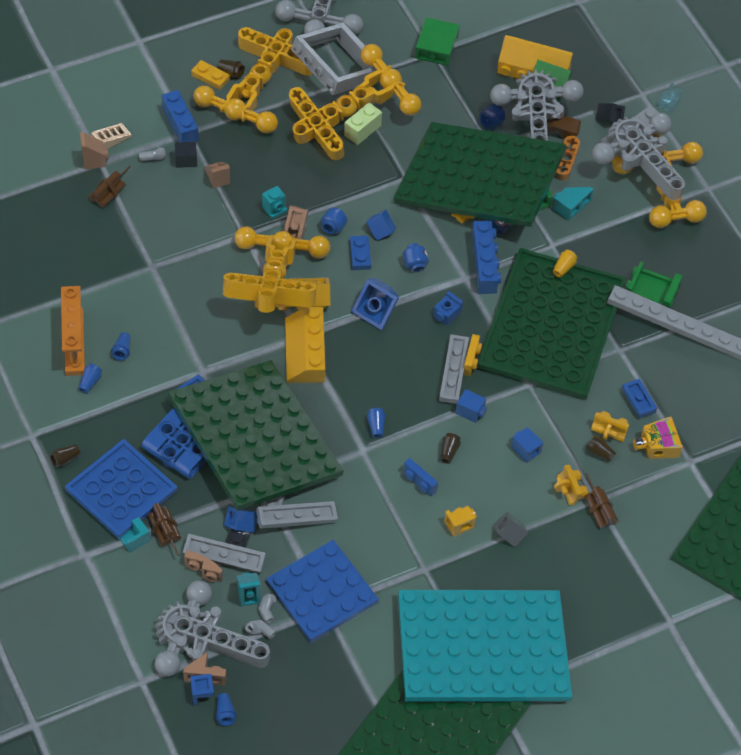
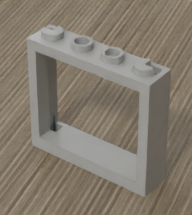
(348, 40)

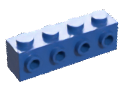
(485, 258)

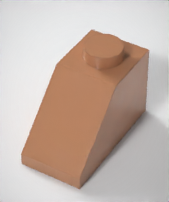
(93, 152)

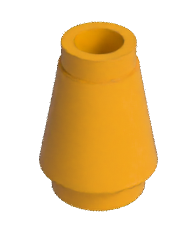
(565, 262)

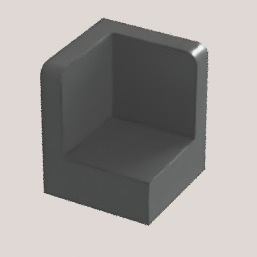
(511, 529)

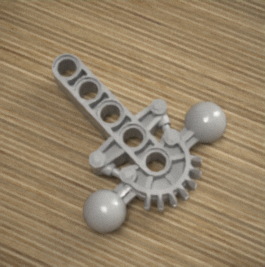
(570, 91)
(643, 150)
(199, 594)

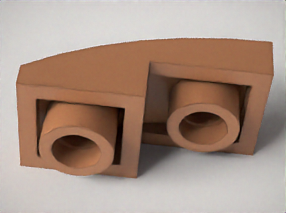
(210, 570)

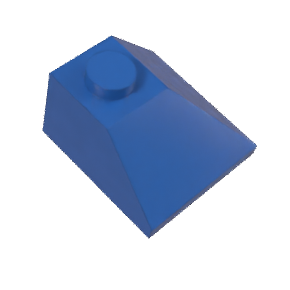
(375, 302)

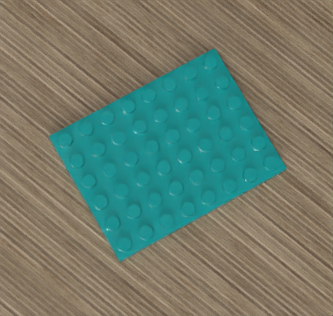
(483, 645)

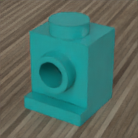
(274, 202)

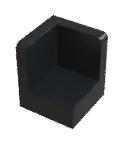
(610, 112)
(185, 154)

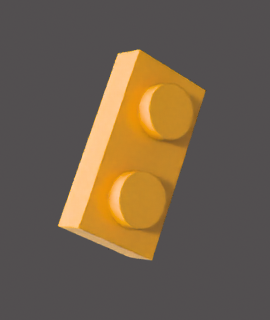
(210, 75)
(474, 348)

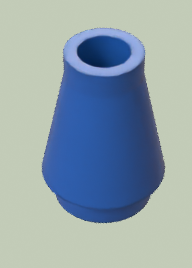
(121, 348)
(90, 376)
(376, 421)
(225, 711)

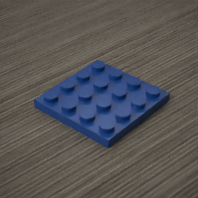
(121, 488)
(322, 591)

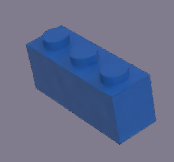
(179, 117)

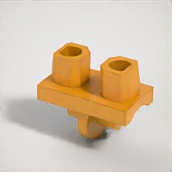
(609, 426)
(568, 484)

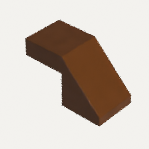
(564, 126)

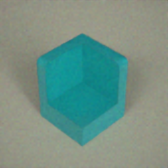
(137, 536)

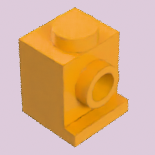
(460, 520)

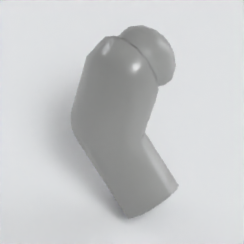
(158, 154)
(264, 607)
(260, 627)

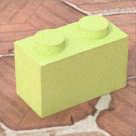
(363, 123)

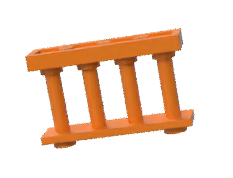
(72, 330)

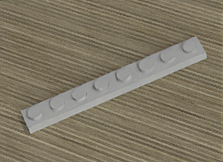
(676, 321)

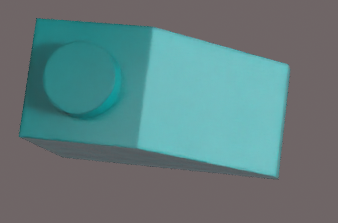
(571, 201)
(248, 589)

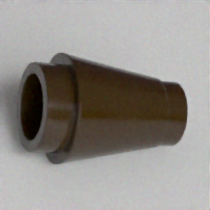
(233, 68)
(450, 445)
(601, 449)
(64, 455)

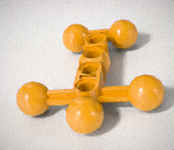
(662, 215)

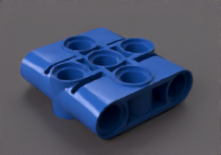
(163, 444)

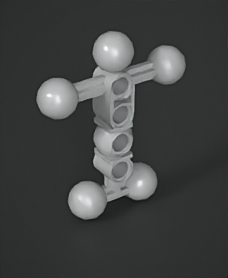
(318, 17)

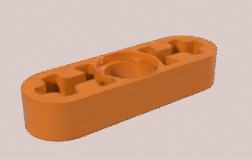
(568, 164)

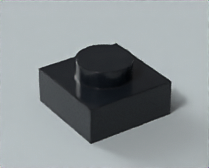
(238, 538)

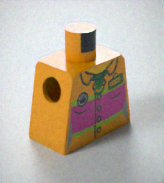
(659, 440)

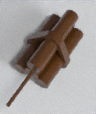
(108, 189)
(600, 506)
(164, 526)

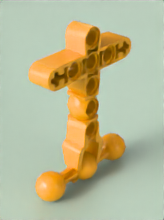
(273, 53)
(391, 82)
(271, 287)

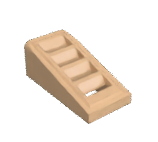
(113, 140)

